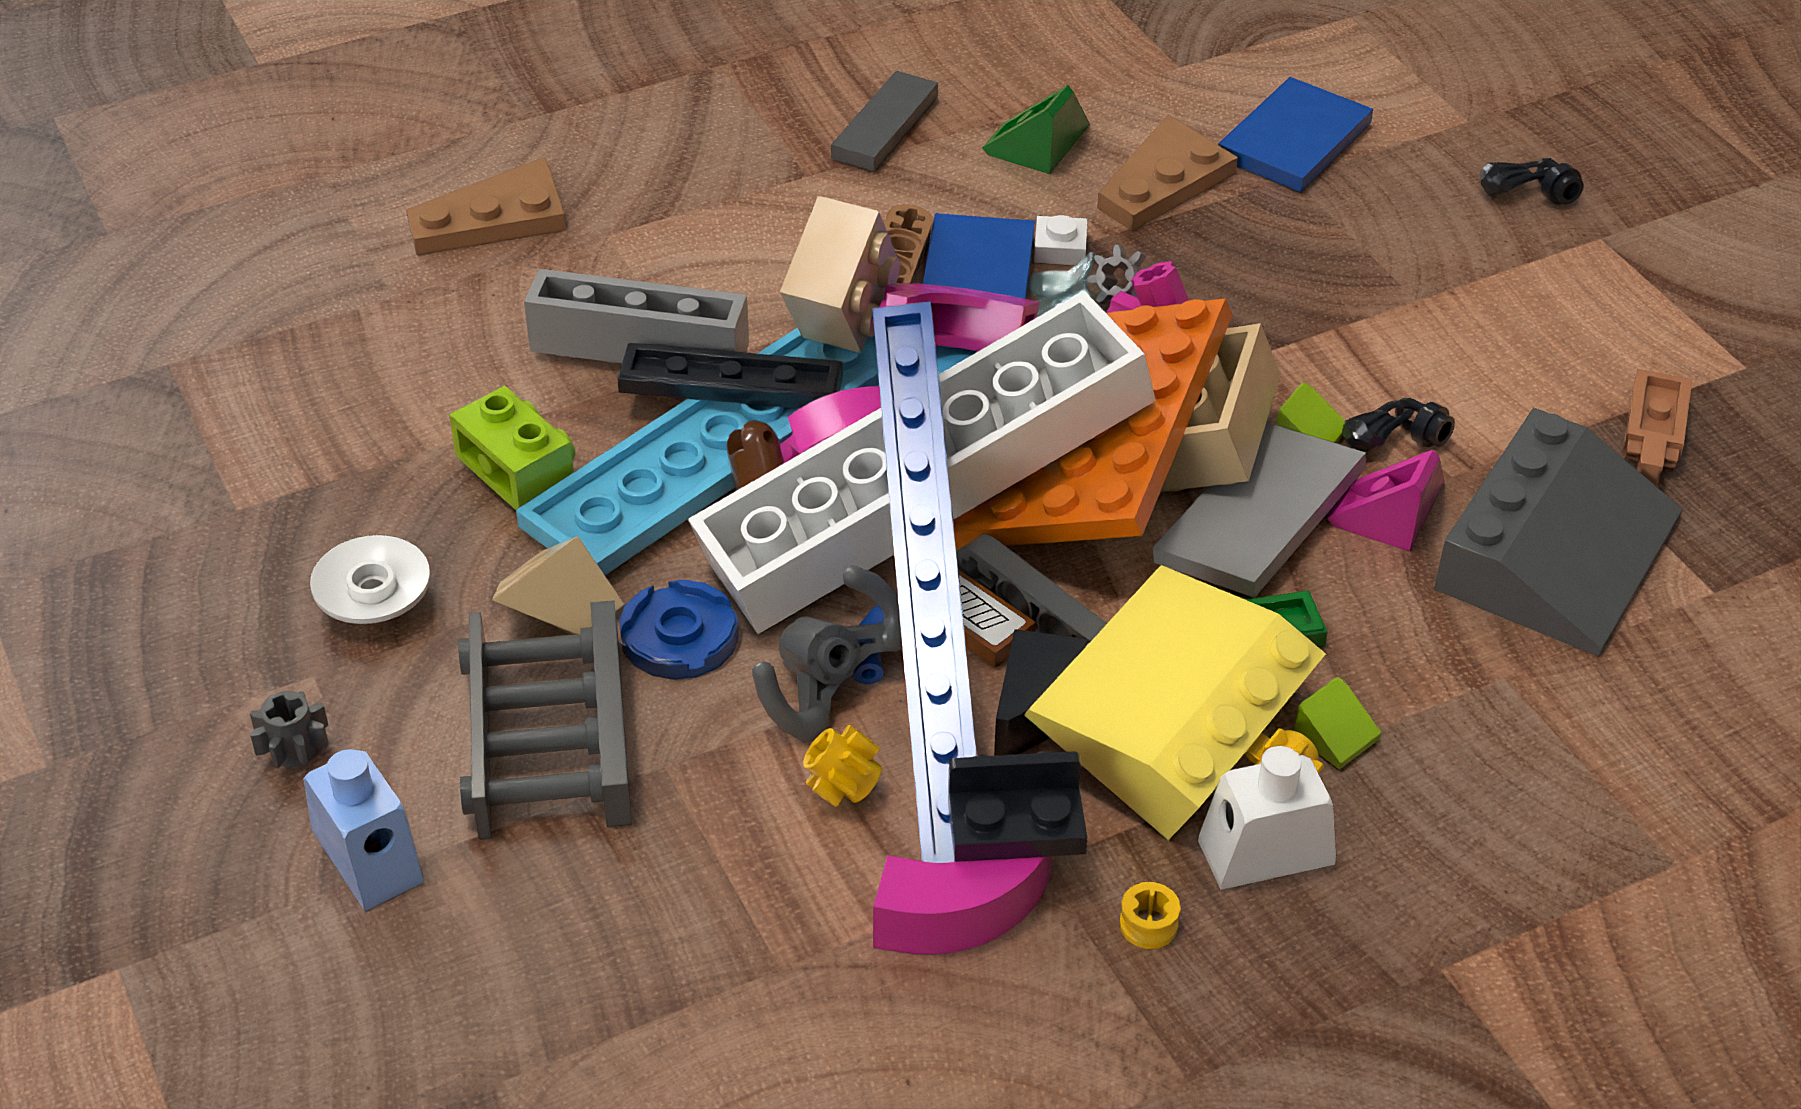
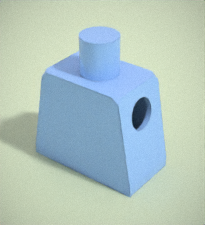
(348, 804)

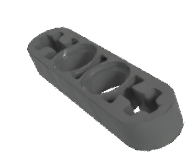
(1027, 589)

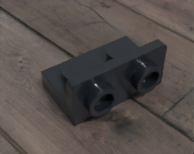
(1016, 806)

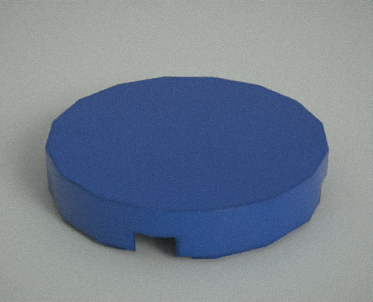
(679, 629)

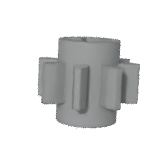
(1107, 281)

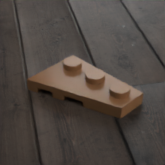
(1164, 173)
(489, 211)

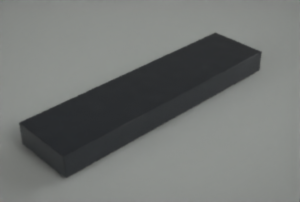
(727, 375)

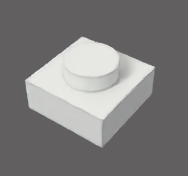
(1060, 240)

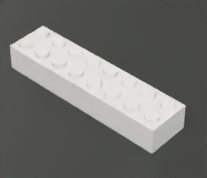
(1003, 419)

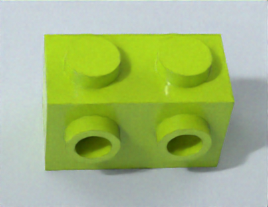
(511, 446)

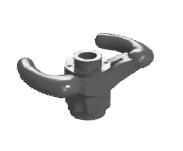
(825, 656)

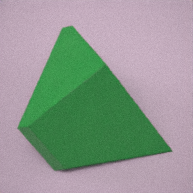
(1040, 133)

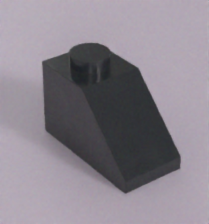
(1031, 668)

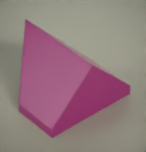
(1391, 501)

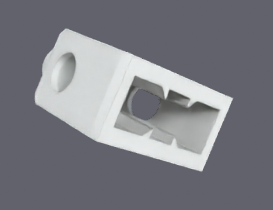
(1269, 821)

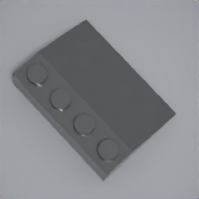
(1557, 535)

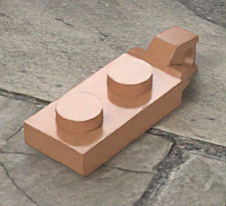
(1657, 422)

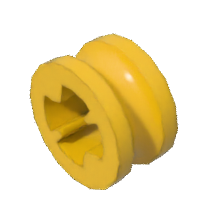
(1149, 897)

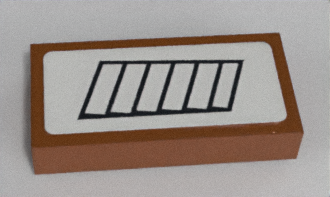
(989, 621)

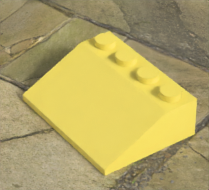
(1174, 693)

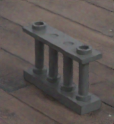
(600, 735)

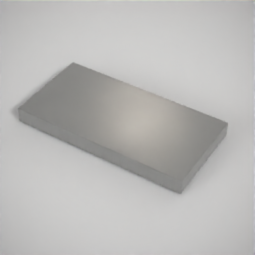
(1251, 528)

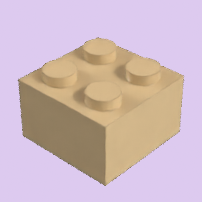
(839, 274)

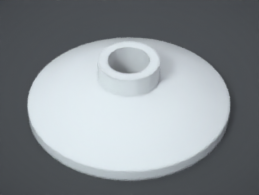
(370, 579)

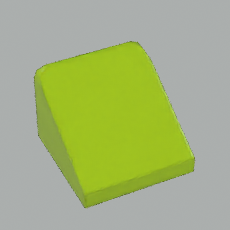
(1311, 414)
(1336, 723)

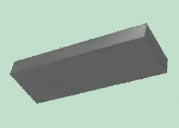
(884, 121)

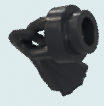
(1558, 182)
(1371, 429)

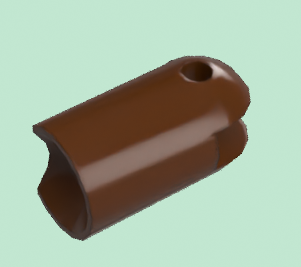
(753, 452)

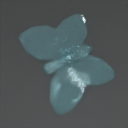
(1059, 286)

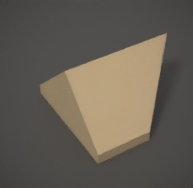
(559, 587)

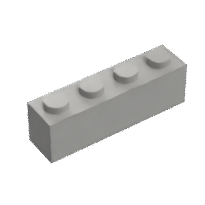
(603, 314)

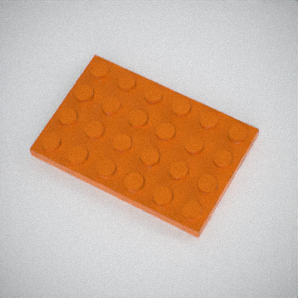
(1115, 477)

